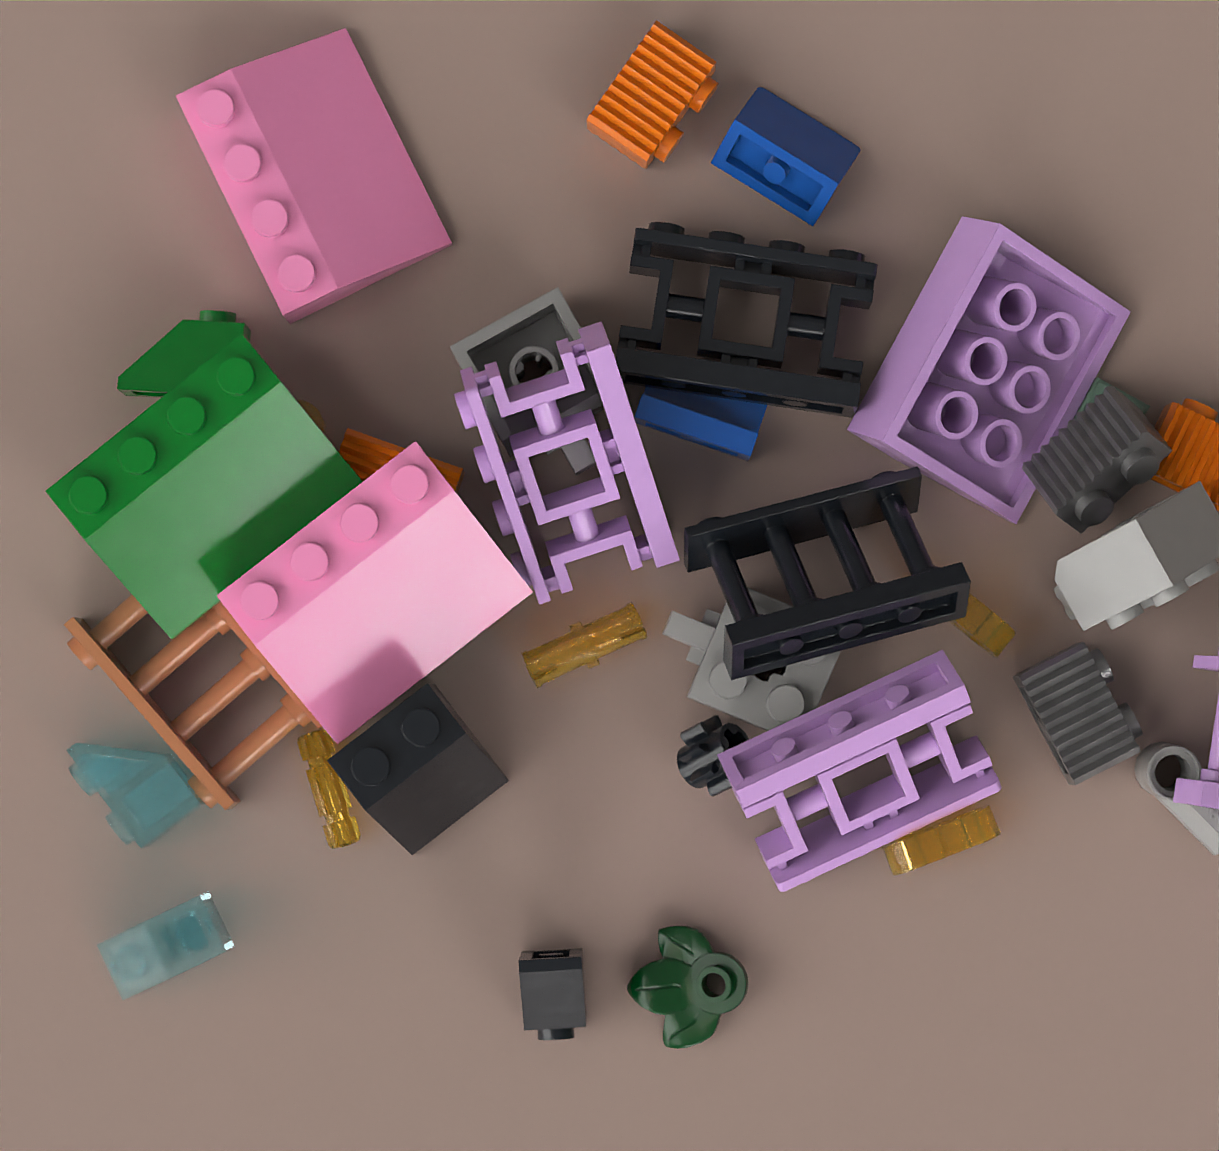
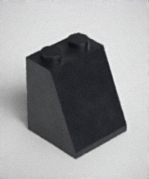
(418, 769)

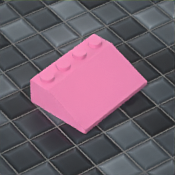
(314, 172)
(375, 593)

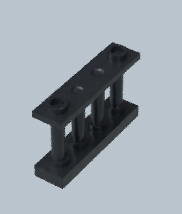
(837, 622)

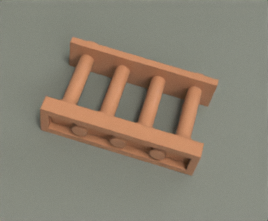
(208, 782)

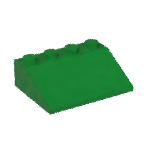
(203, 485)

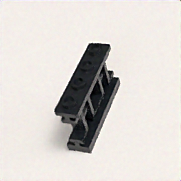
(737, 372)

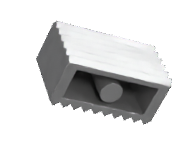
(1096, 460)
(1079, 713)

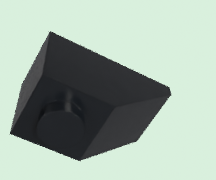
(553, 992)

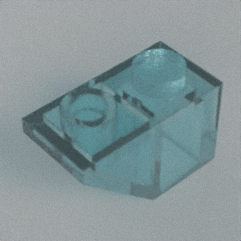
(139, 786)
(165, 945)

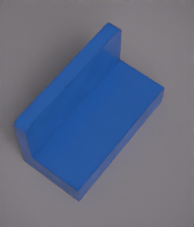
(785, 155)
(703, 420)

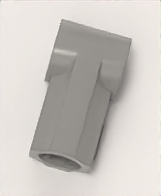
(1199, 821)

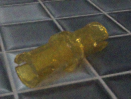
(584, 645)

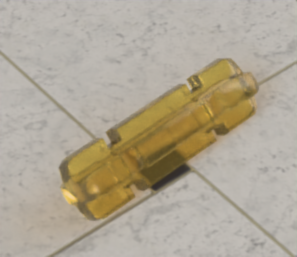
(328, 789)

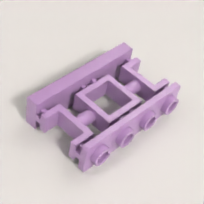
(613, 449)
(845, 737)

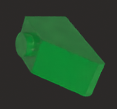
(180, 353)

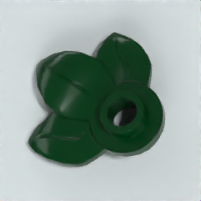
(679, 986)

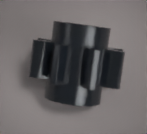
(699, 757)

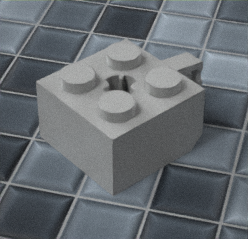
(524, 337)
(1141, 561)
(748, 698)

